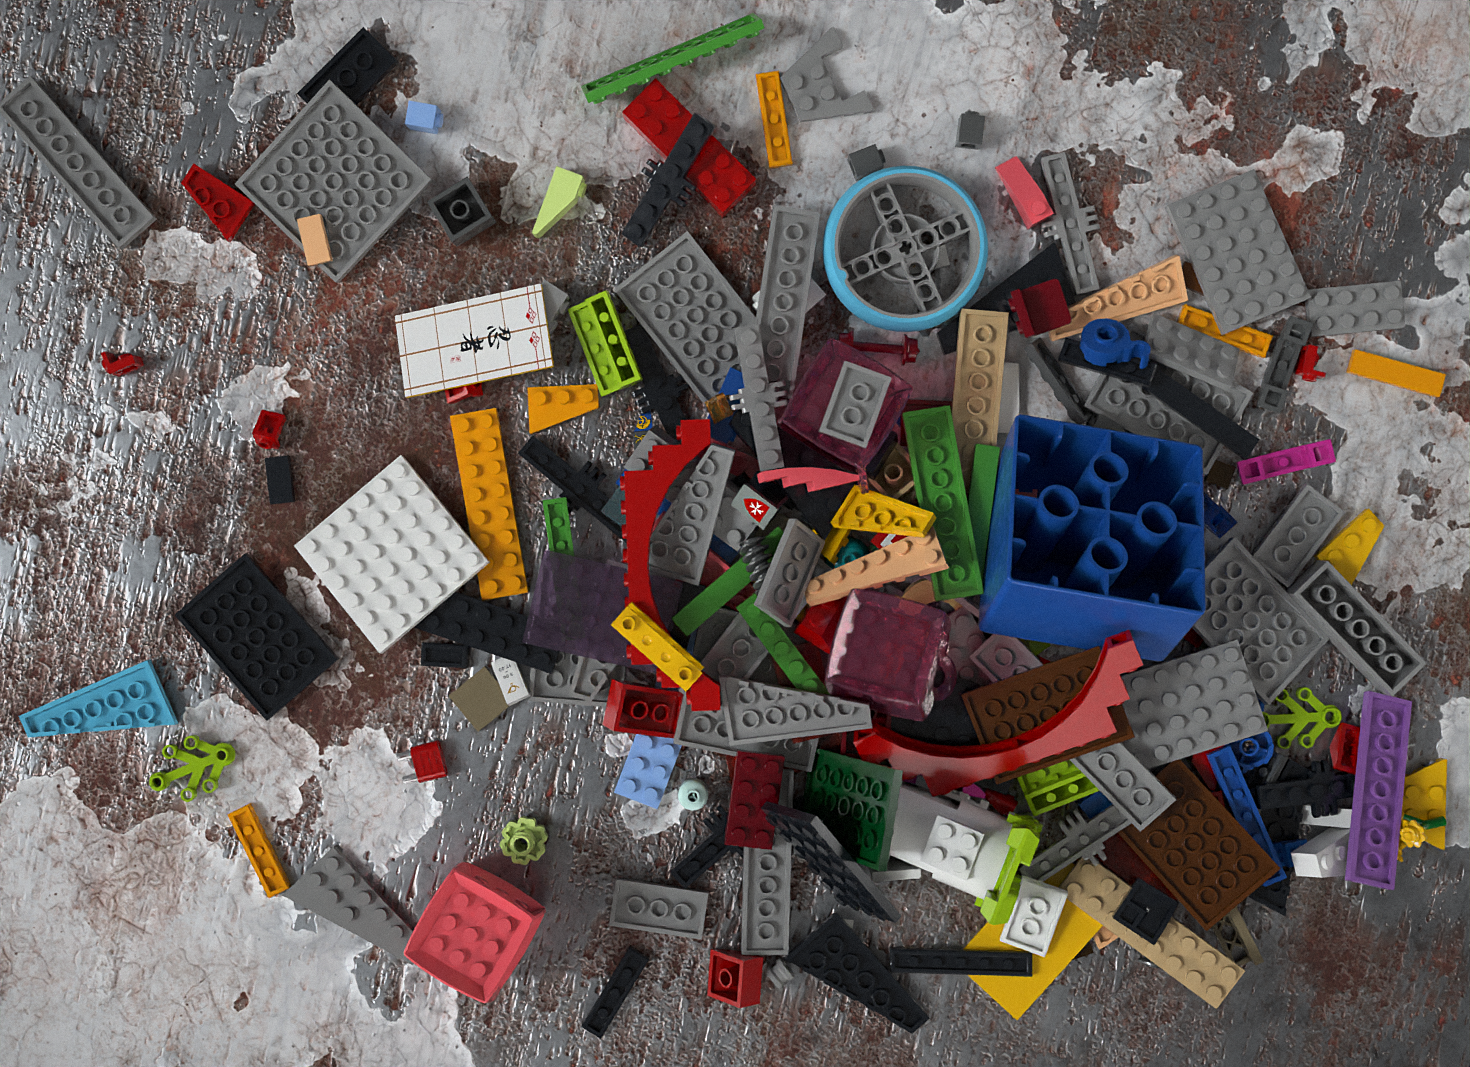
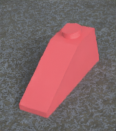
(1024, 192)

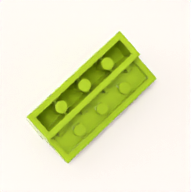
(605, 344)
(1055, 787)

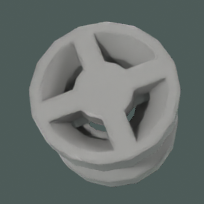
(780, 973)

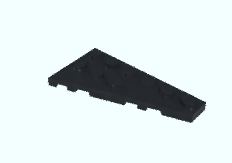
(1040, 269)

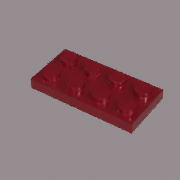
(754, 782)

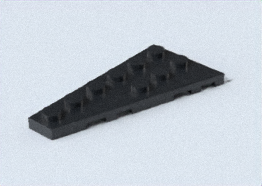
(816, 506)
(1281, 825)
(849, 966)

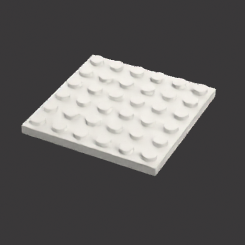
(391, 554)

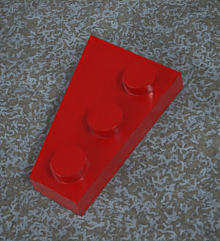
(220, 202)

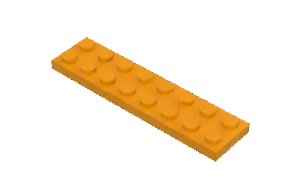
(489, 502)

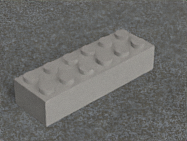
(731, 524)
(1356, 628)

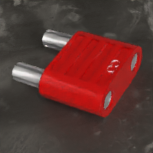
(427, 761)

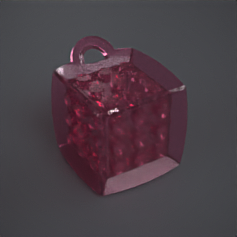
(811, 398)
(890, 654)

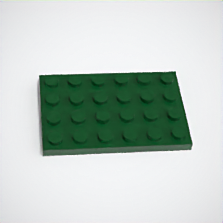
(855, 804)

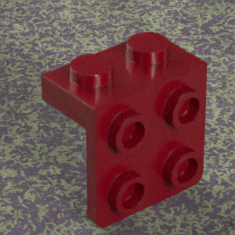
(1040, 308)

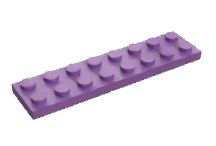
(1378, 791)

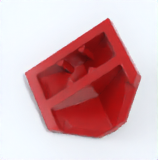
(1345, 748)

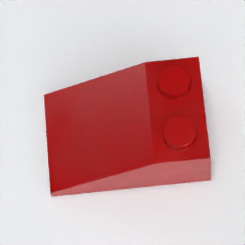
(642, 709)

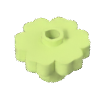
(528, 830)

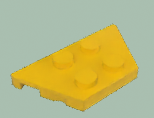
(1426, 798)

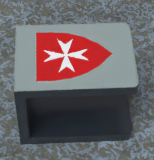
(760, 501)

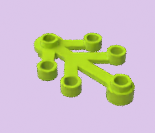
(1301, 718)
(196, 765)

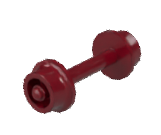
(908, 349)

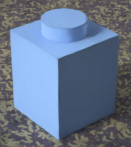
(423, 117)

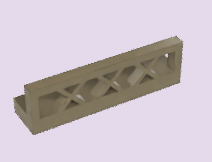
(1243, 935)

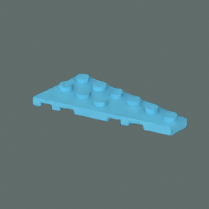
(115, 703)

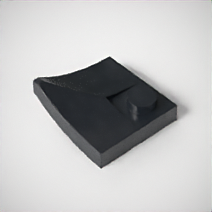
(1145, 910)

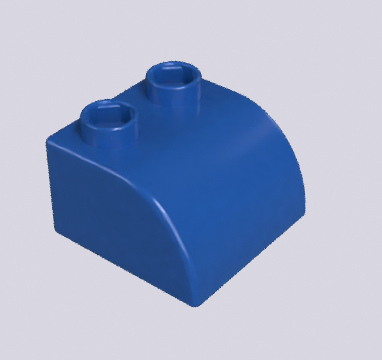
(1103, 542)

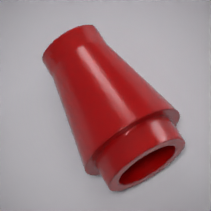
(1001, 802)

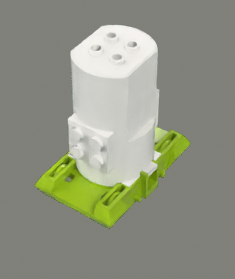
(966, 847)

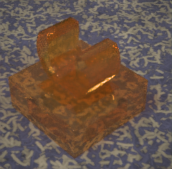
(719, 407)

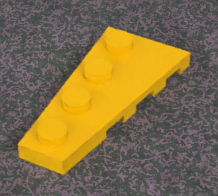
(882, 515)

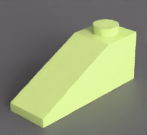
(560, 198)

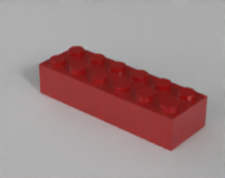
(716, 172)

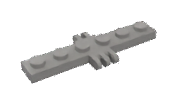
(1070, 223)
(759, 397)
(1081, 839)

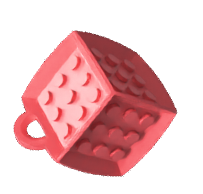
(474, 932)

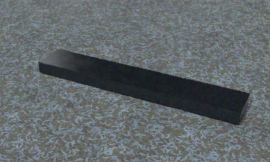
(1201, 414)
(960, 961)

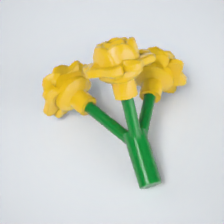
(1412, 833)

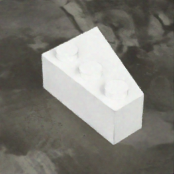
(1323, 854)

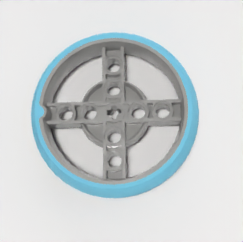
(884, 241)

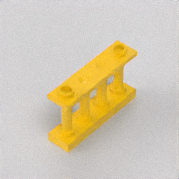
(658, 646)

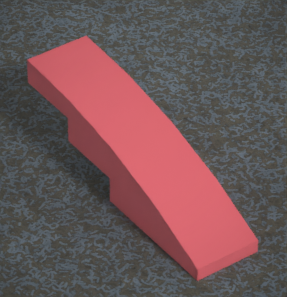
(814, 478)

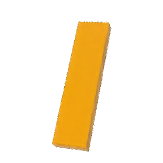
(774, 119)
(1245, 338)
(1396, 373)
(259, 850)

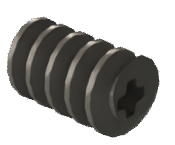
(756, 559)

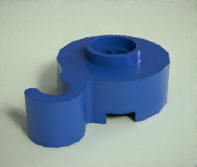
(1109, 341)
(1253, 755)

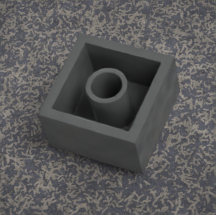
(461, 211)

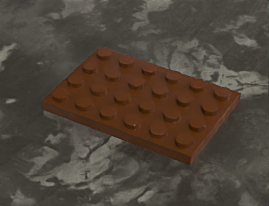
(1030, 699)
(1200, 849)

